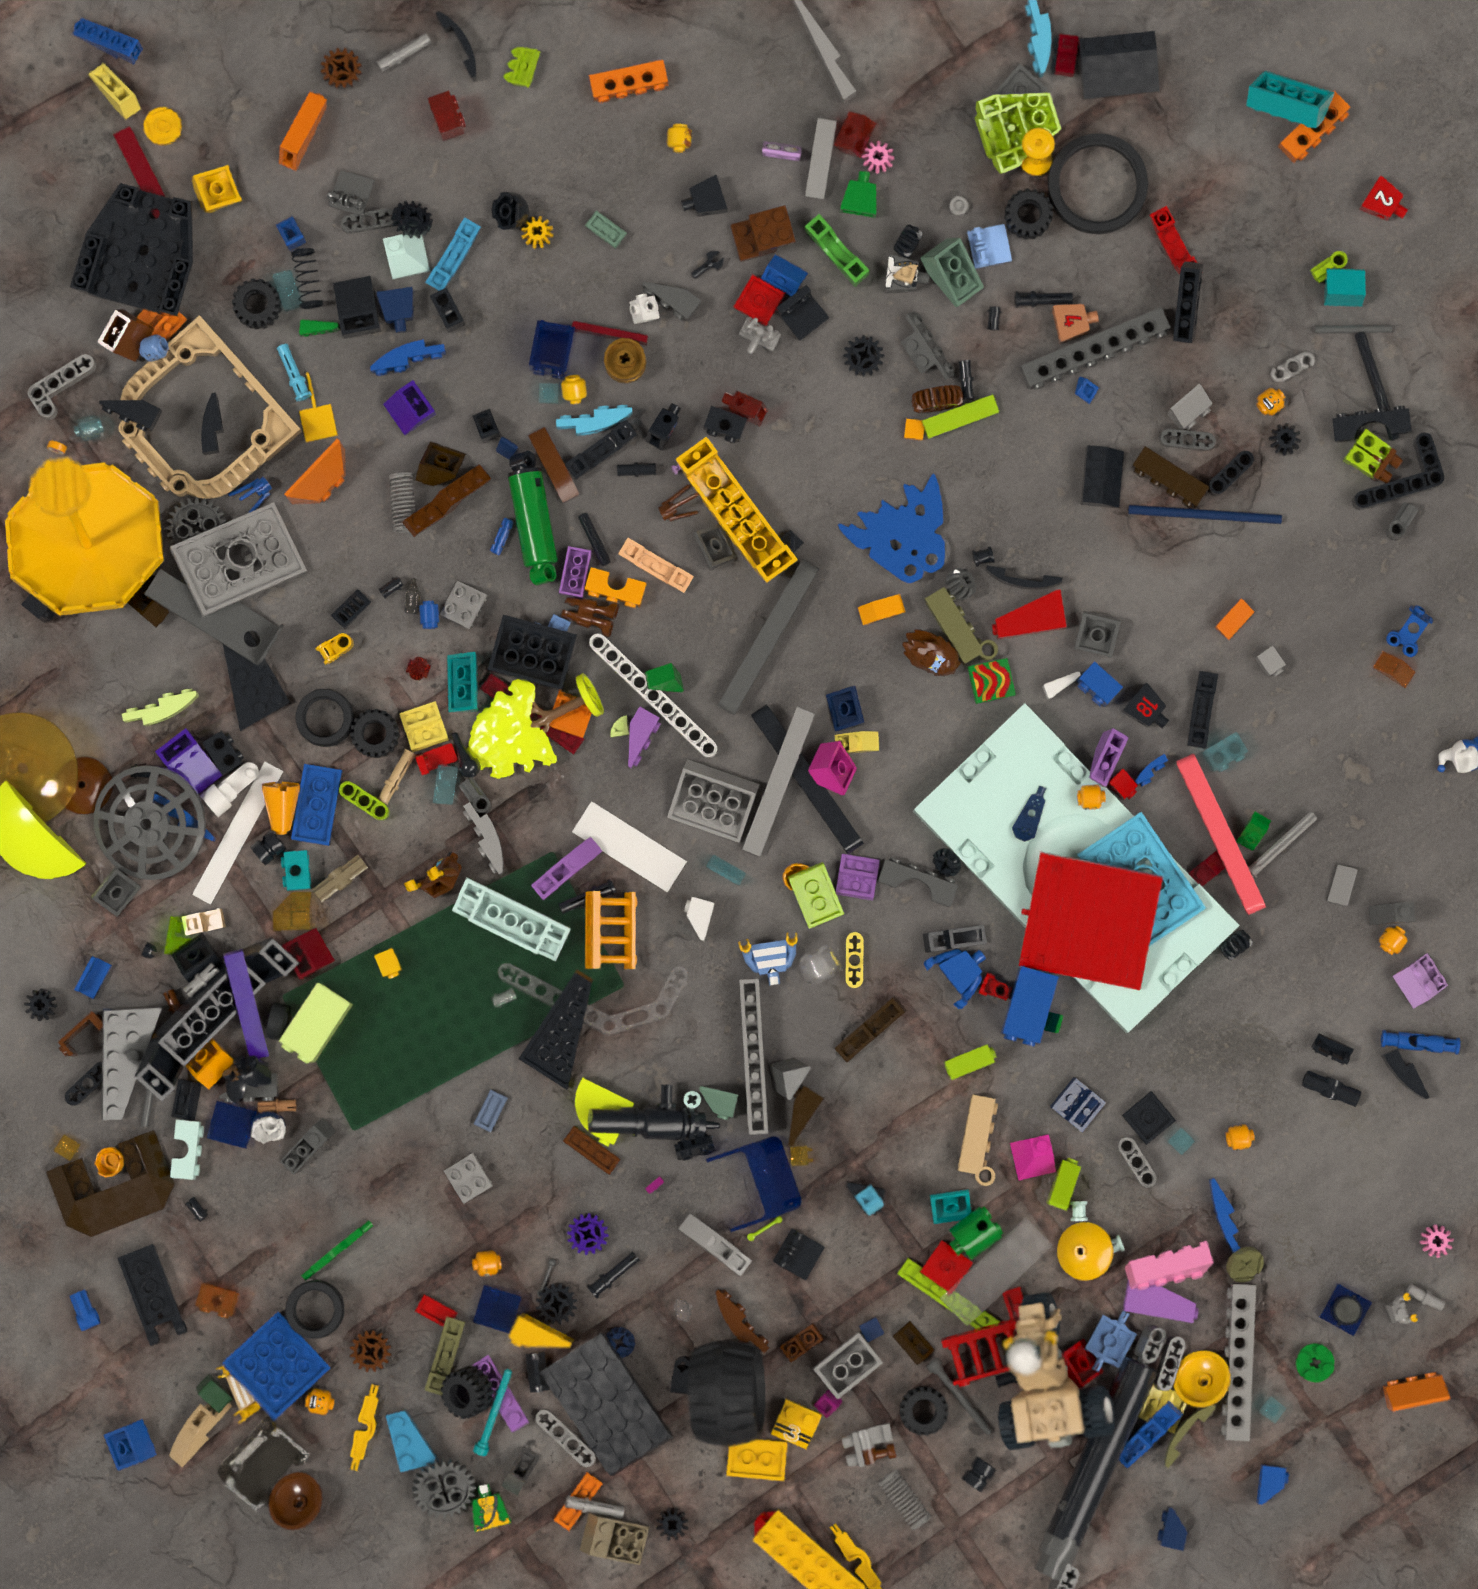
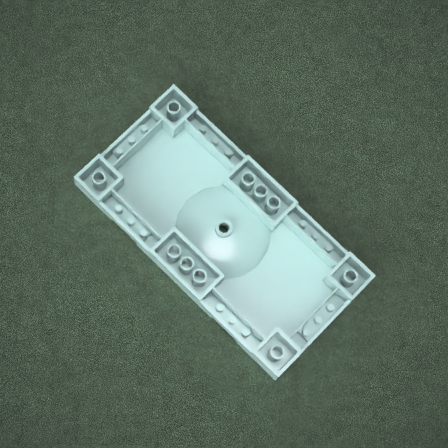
(975, 820)

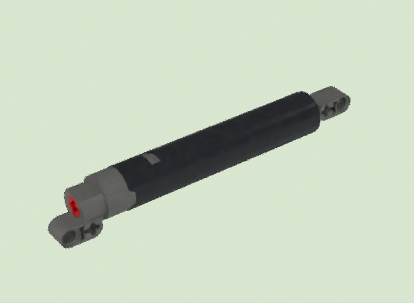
(1098, 1464)

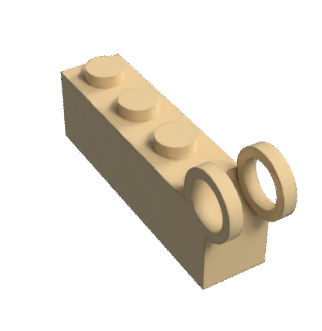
(976, 1137)

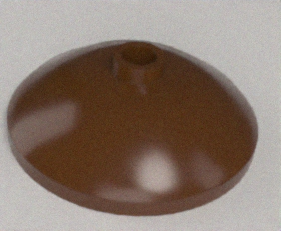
(95, 778)
(287, 1497)

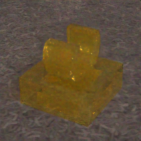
(67, 1147)
(799, 1155)

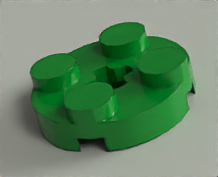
(1321, 1353)

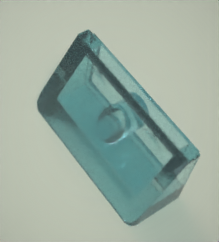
(287, 290)
(445, 784)
(726, 870)

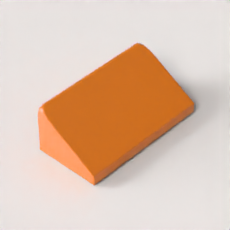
(1234, 619)

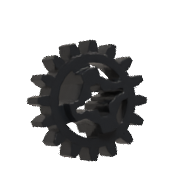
(411, 219)
(854, 352)
(565, 1302)

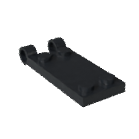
(151, 1291)

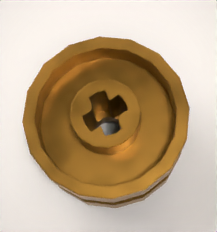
(625, 349)

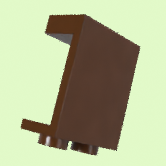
(65, 1047)

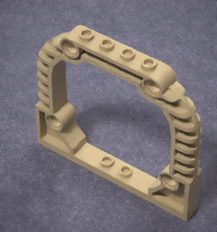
(276, 425)

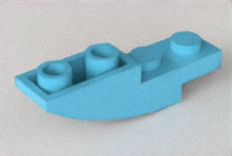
(1041, 43)
(603, 419)

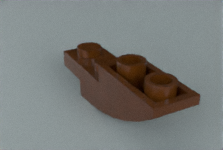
(733, 1316)

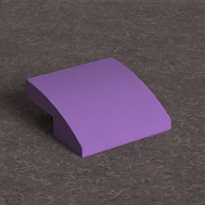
(857, 877)

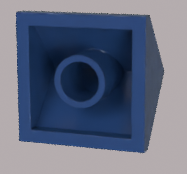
(845, 709)

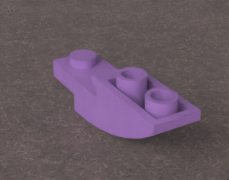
(566, 868)
(509, 1408)

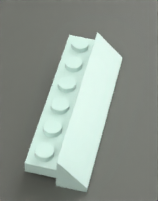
(511, 919)

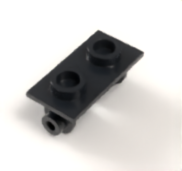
(1328, 1046)
(686, 1150)
(535, 1364)

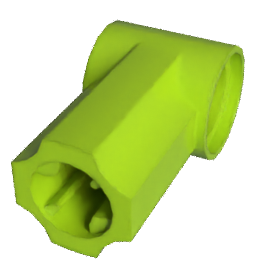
(1319, 271)

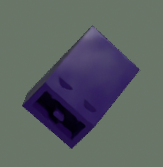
(189, 760)

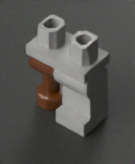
(863, 1443)

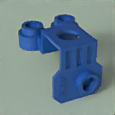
(1407, 638)

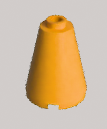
(281, 804)

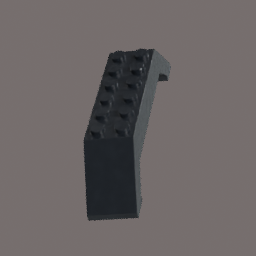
(205, 1016)

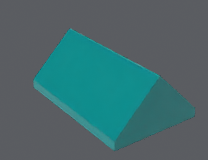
(462, 682)

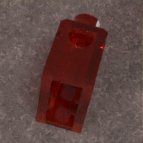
(751, 409)

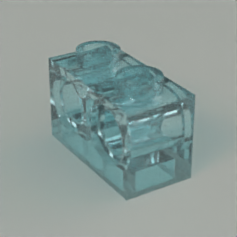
(1223, 749)

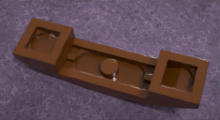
(553, 464)

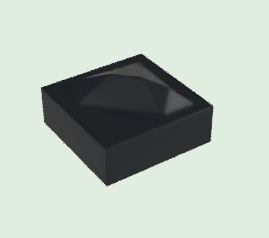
(792, 541)

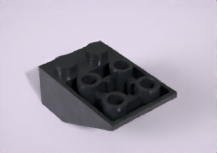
(356, 307)

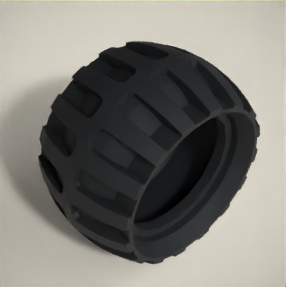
(726, 1393)

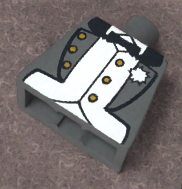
(895, 286)

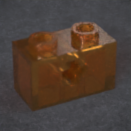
(209, 1292)

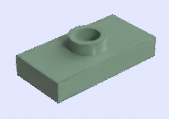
(605, 229)

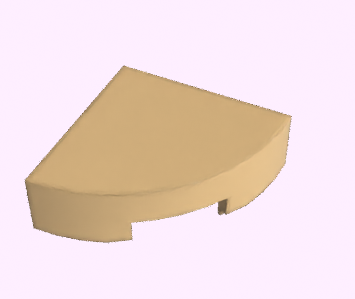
(906, 273)

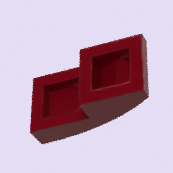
(1066, 55)

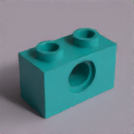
(303, 880)

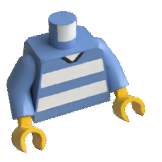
(770, 957)

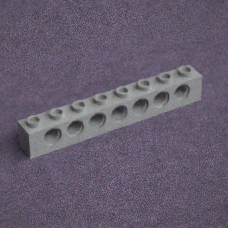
(753, 1056)
(1248, 1292)

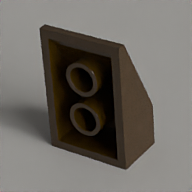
(803, 1109)

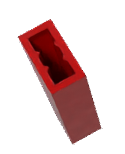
(1035, 617)

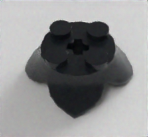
(244, 1073)

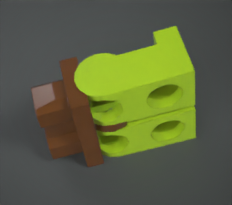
(1372, 456)

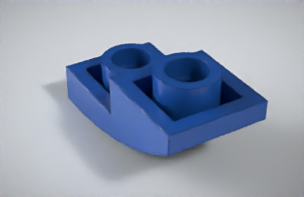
(1145, 775)

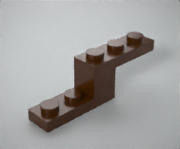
(446, 500)

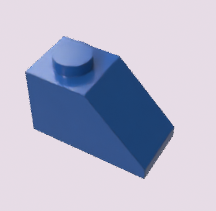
(1270, 1482)

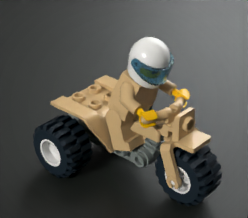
(1050, 1401)

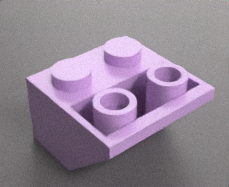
(1420, 980)

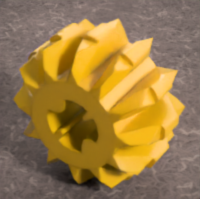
(537, 225)

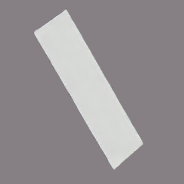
(630, 846)

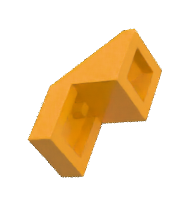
(881, 609)

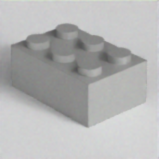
(847, 1365)

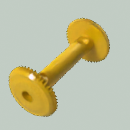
(1038, 147)

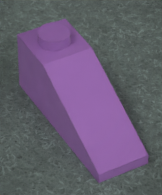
(1107, 755)

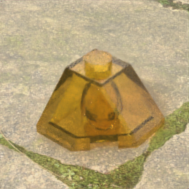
(294, 913)

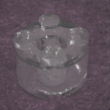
(819, 966)

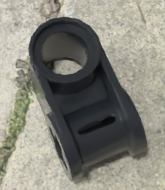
(679, 1380)

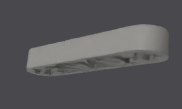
(568, 1435)

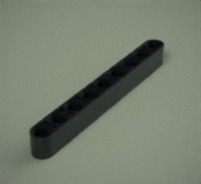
(816, 794)

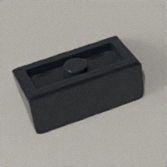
(186, 1099)

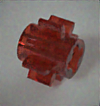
(418, 668)

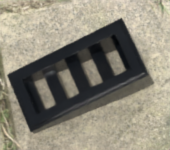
(335, 615)

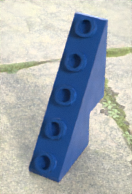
(108, 40)

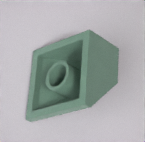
(720, 1101)

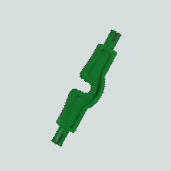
(336, 1250)

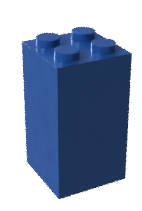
(1029, 1006)

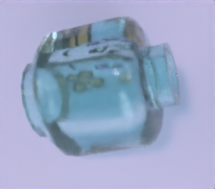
(88, 428)

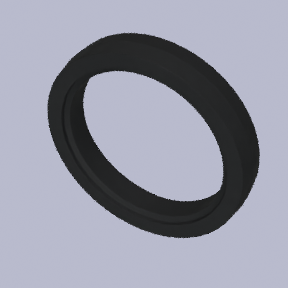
(1098, 140)

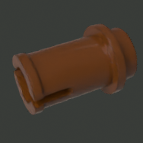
(172, 1001)

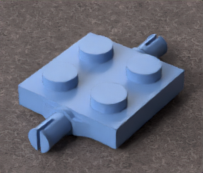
(1110, 1341)

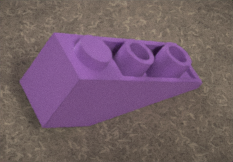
(640, 730)

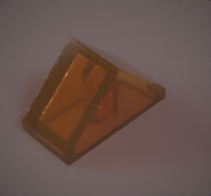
(1394, 669)

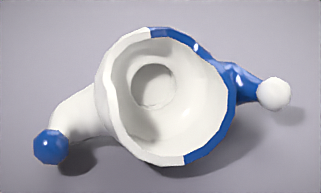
(1462, 754)

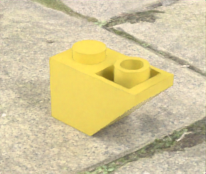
(859, 741)

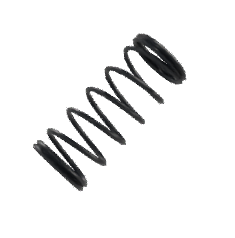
(300, 253)

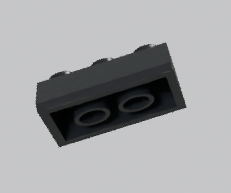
(1102, 477)

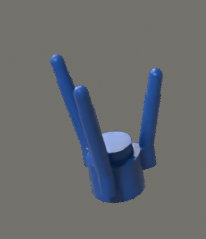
(259, 486)

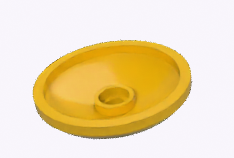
(1096, 1255)
(1196, 1369)

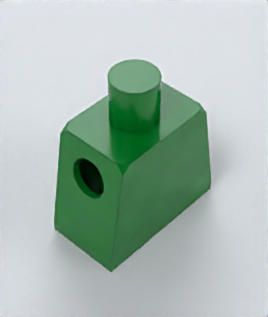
(860, 197)

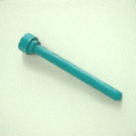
(482, 1446)

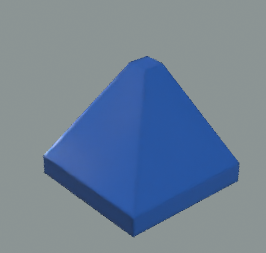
(1086, 389)

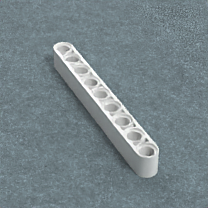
(660, 702)

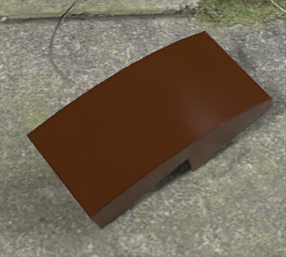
(802, 1342)

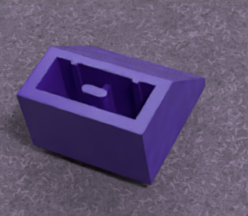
(409, 408)

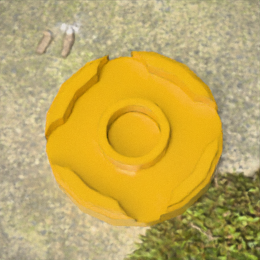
(162, 126)

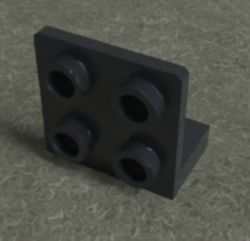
(802, 313)

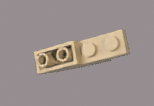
(194, 1432)

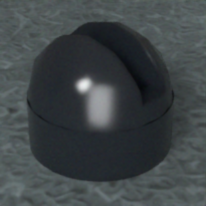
(147, 950)

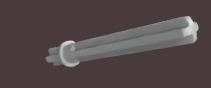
(1257, 866)

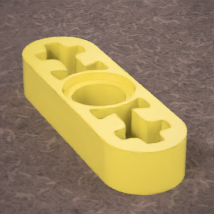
(860, 965)

